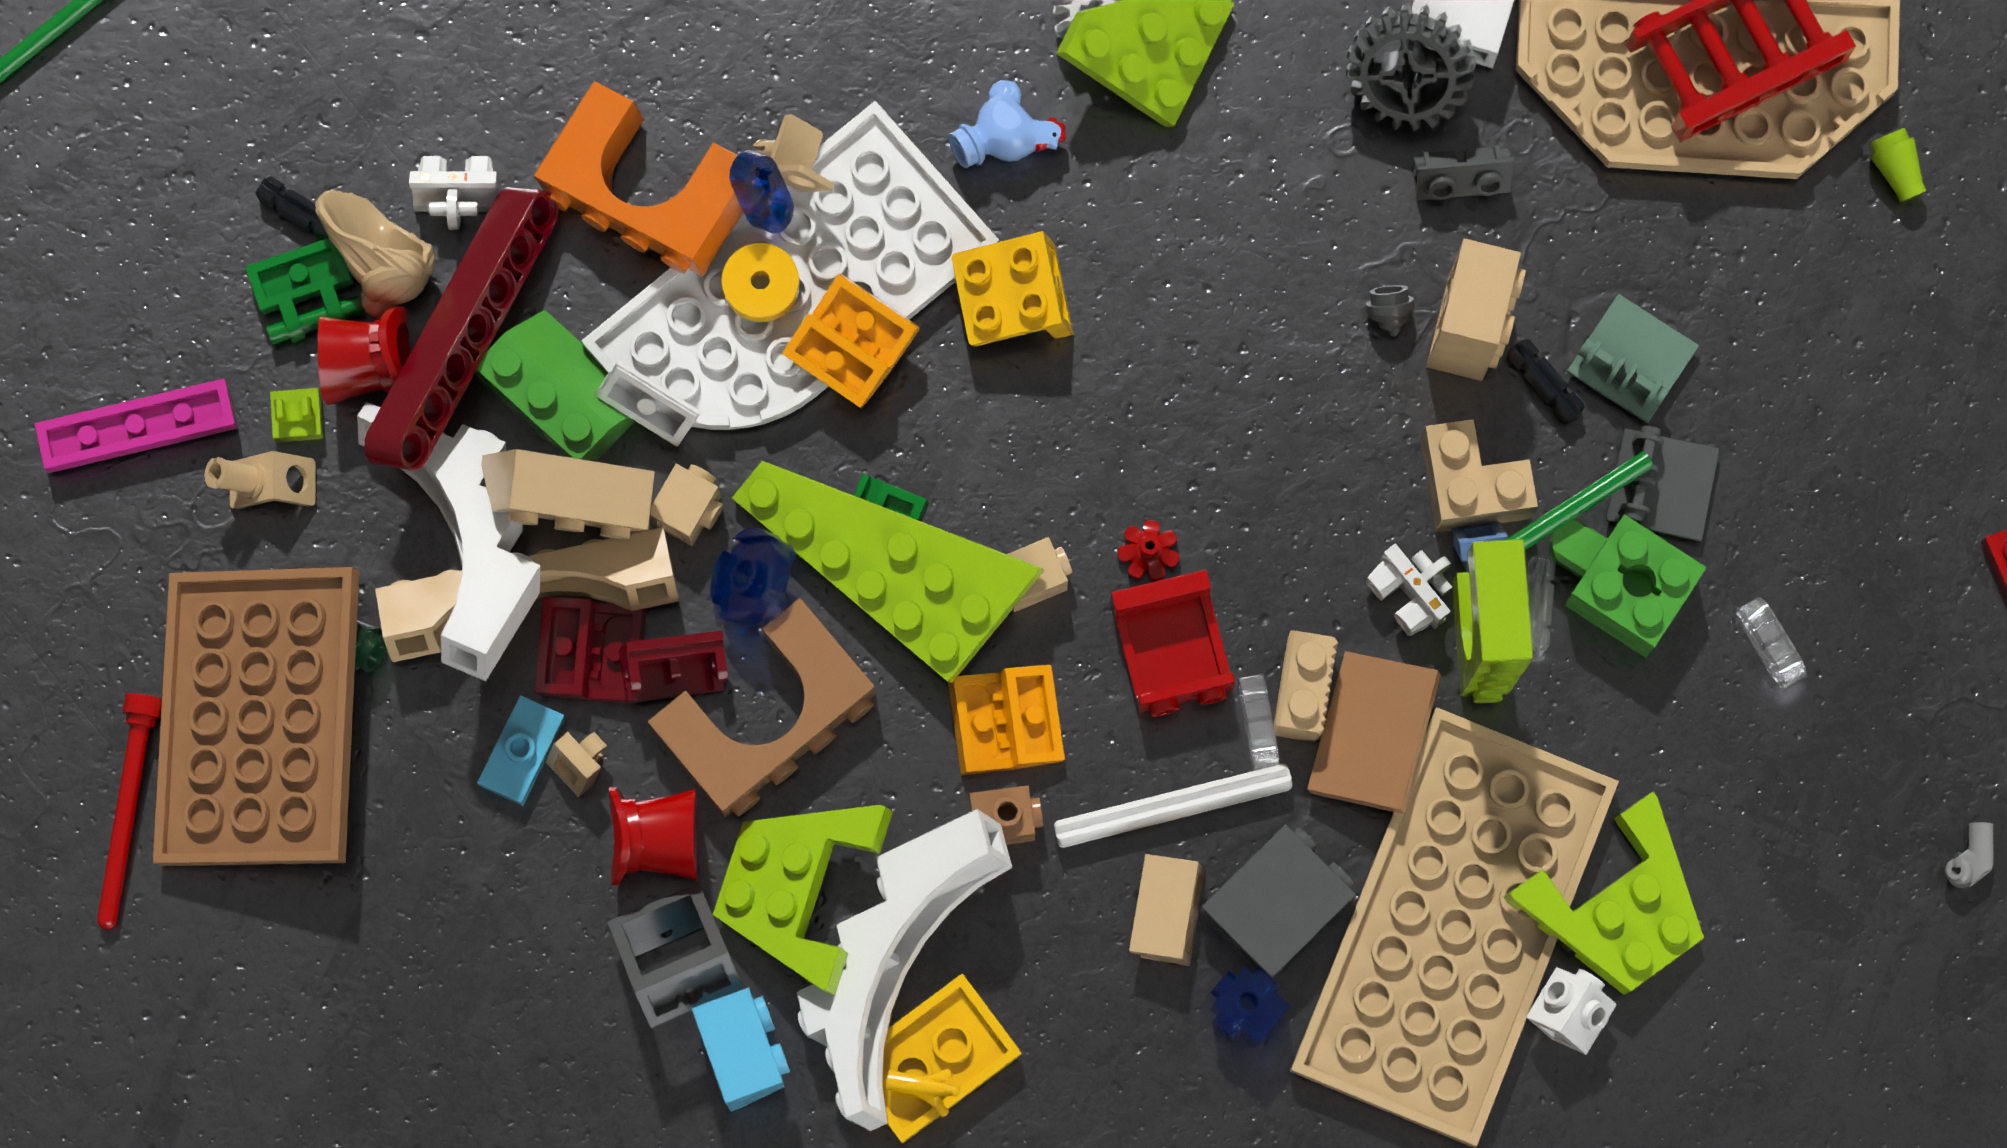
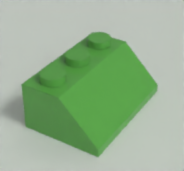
(553, 387)

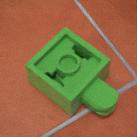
(1627, 581)

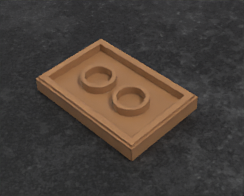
(1374, 732)

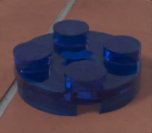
(769, 564)

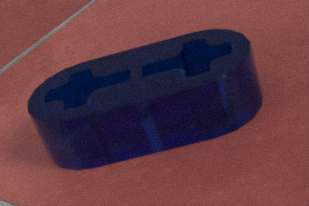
(768, 187)

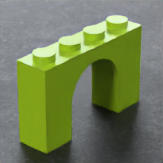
(1492, 620)

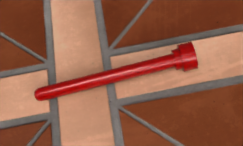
(141, 716)

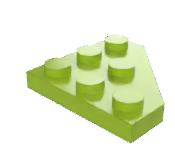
(1146, 49)

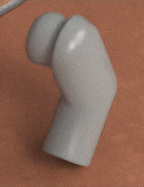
(1976, 860)

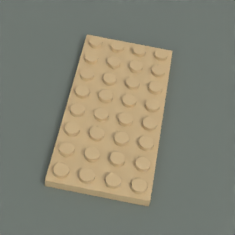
(1434, 955)

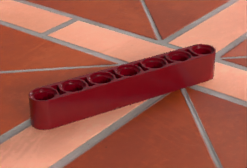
(460, 329)

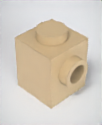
(686, 503)

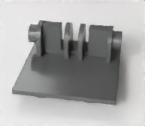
(1672, 494)

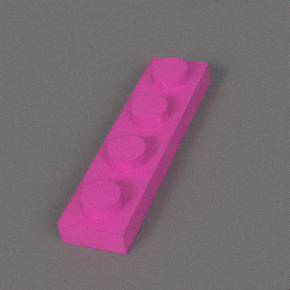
(136, 425)

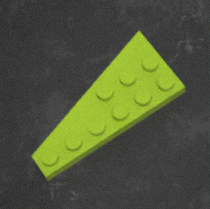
(910, 577)

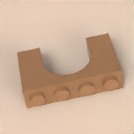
(736, 771)

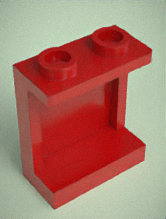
(1172, 643)

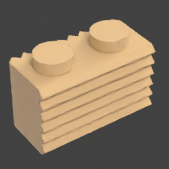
(1305, 686)

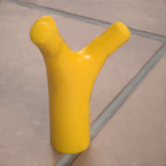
(924, 1087)

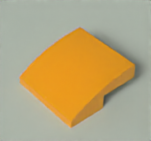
(851, 340)
(1006, 720)

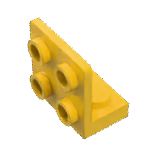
(1011, 289)

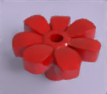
(1146, 559)

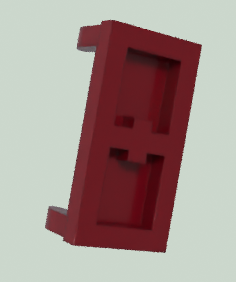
(673, 665)

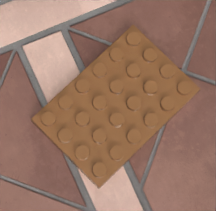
(256, 717)

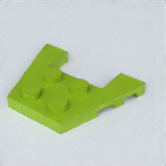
(778, 879)
(1632, 923)

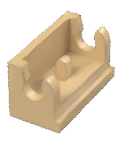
(1167, 909)

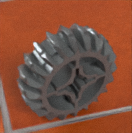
(1374, 74)

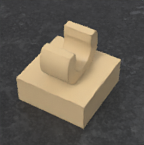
(577, 761)

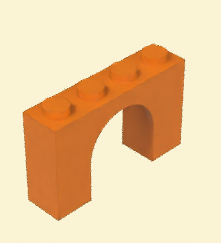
(580, 175)

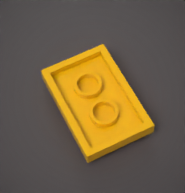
(943, 1033)

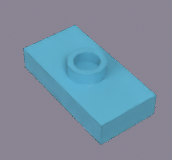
(521, 750)

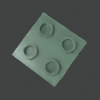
(1632, 358)

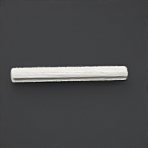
(1173, 805)

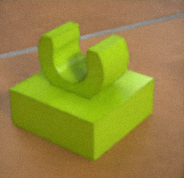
(296, 415)

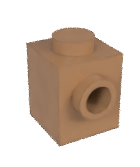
(1012, 810)

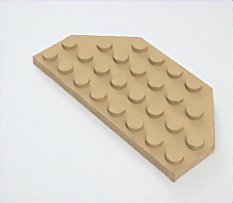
(1626, 105)

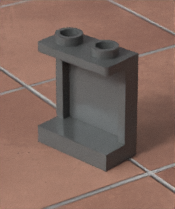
(1278, 901)

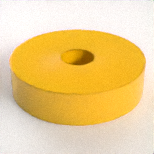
(756, 261)

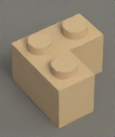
(1466, 491)

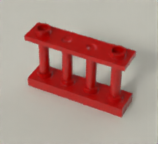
(1738, 90)

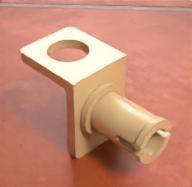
(795, 154)
(262, 479)

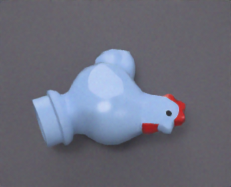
(1004, 130)

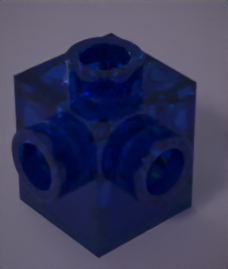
(1252, 1024)

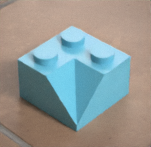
(739, 1047)

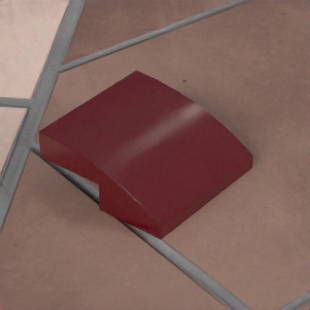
(582, 646)

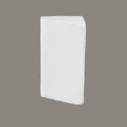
(620, 390)

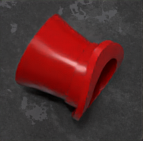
(361, 355)
(654, 835)

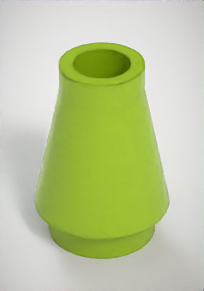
(1899, 163)

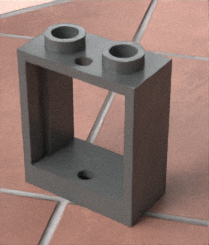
(663, 989)

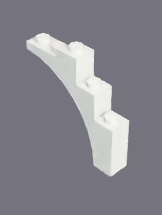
(494, 583)
(919, 888)

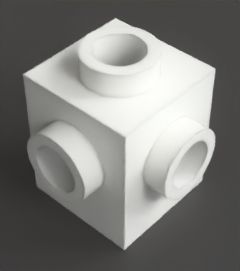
(1572, 1009)

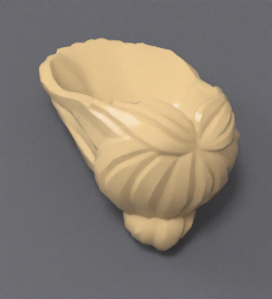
(379, 254)

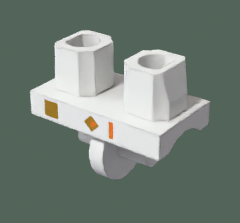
(453, 192)
(1425, 605)

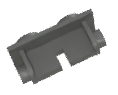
(1483, 173)

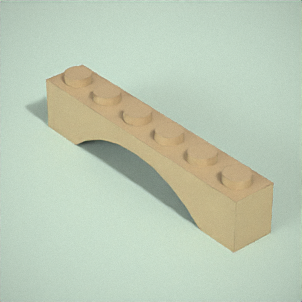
(619, 571)

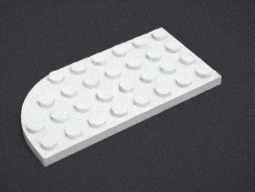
(881, 226)

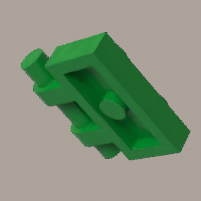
(299, 277)

